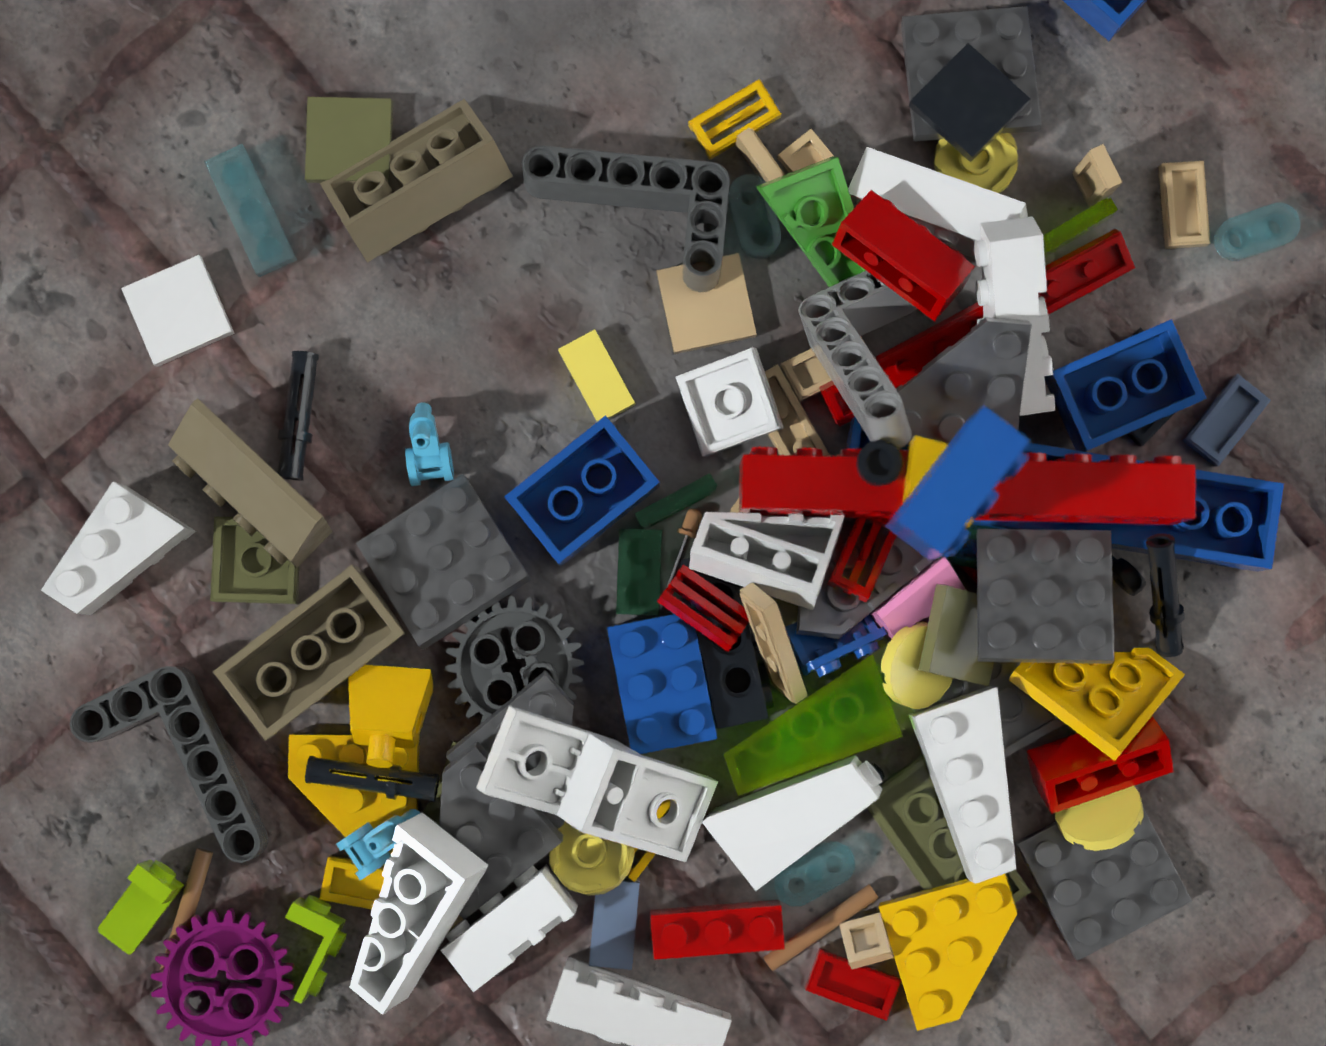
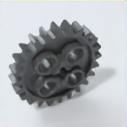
(477, 677)

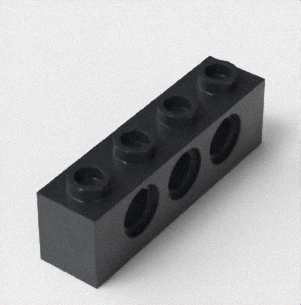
(727, 706)

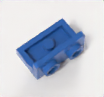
(824, 653)

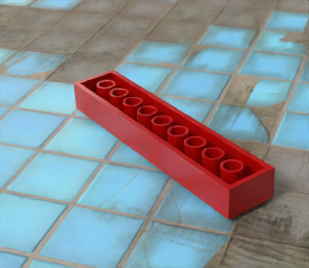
(1039, 492)

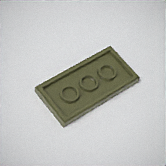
(919, 832)

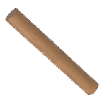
(191, 891)
(821, 927)

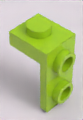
(140, 905)
(316, 916)

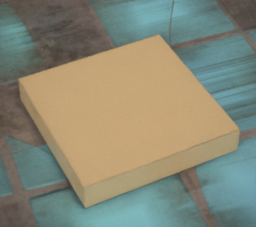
(708, 317)

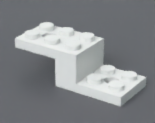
(596, 784)

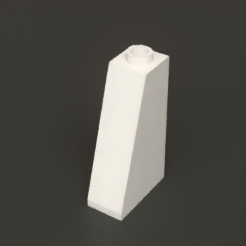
(789, 819)

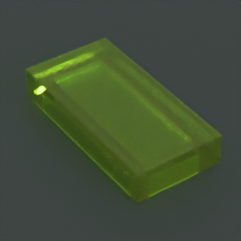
(1078, 225)

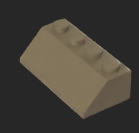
(431, 176)
(248, 485)
(310, 651)

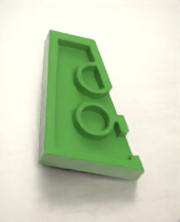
(811, 209)

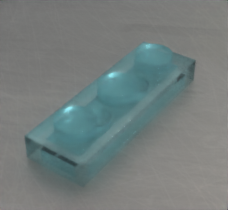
(250, 210)

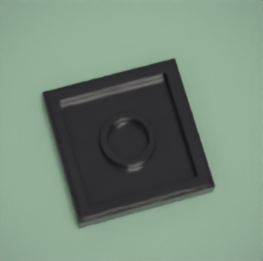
(969, 102)

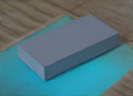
(1226, 420)
(615, 927)

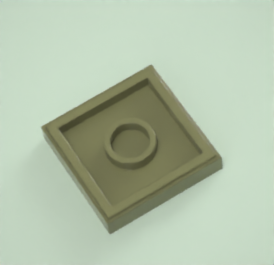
(344, 133)
(246, 570)
(953, 638)

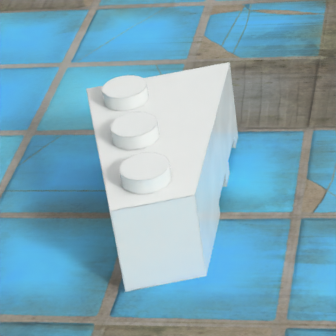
(113, 549)
(775, 553)
(508, 926)

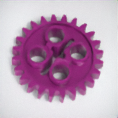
(221, 1019)

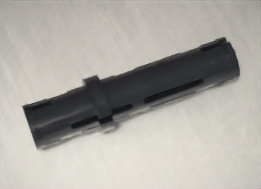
(292, 466)
(1166, 611)
(322, 772)

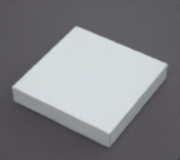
(177, 310)
(729, 402)

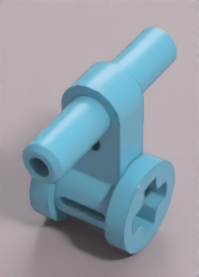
(428, 457)
(370, 846)

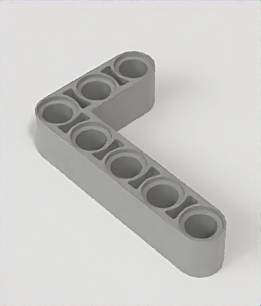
(833, 328)

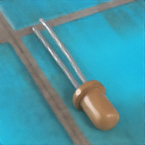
(688, 529)

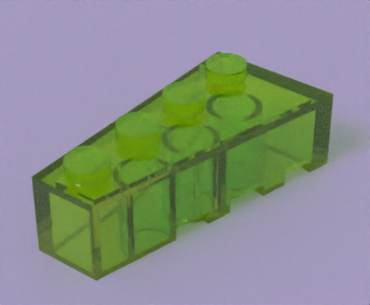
(827, 725)

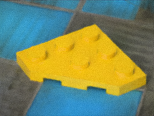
(1102, 700)
(341, 806)
(946, 943)

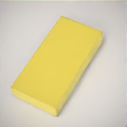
(596, 376)

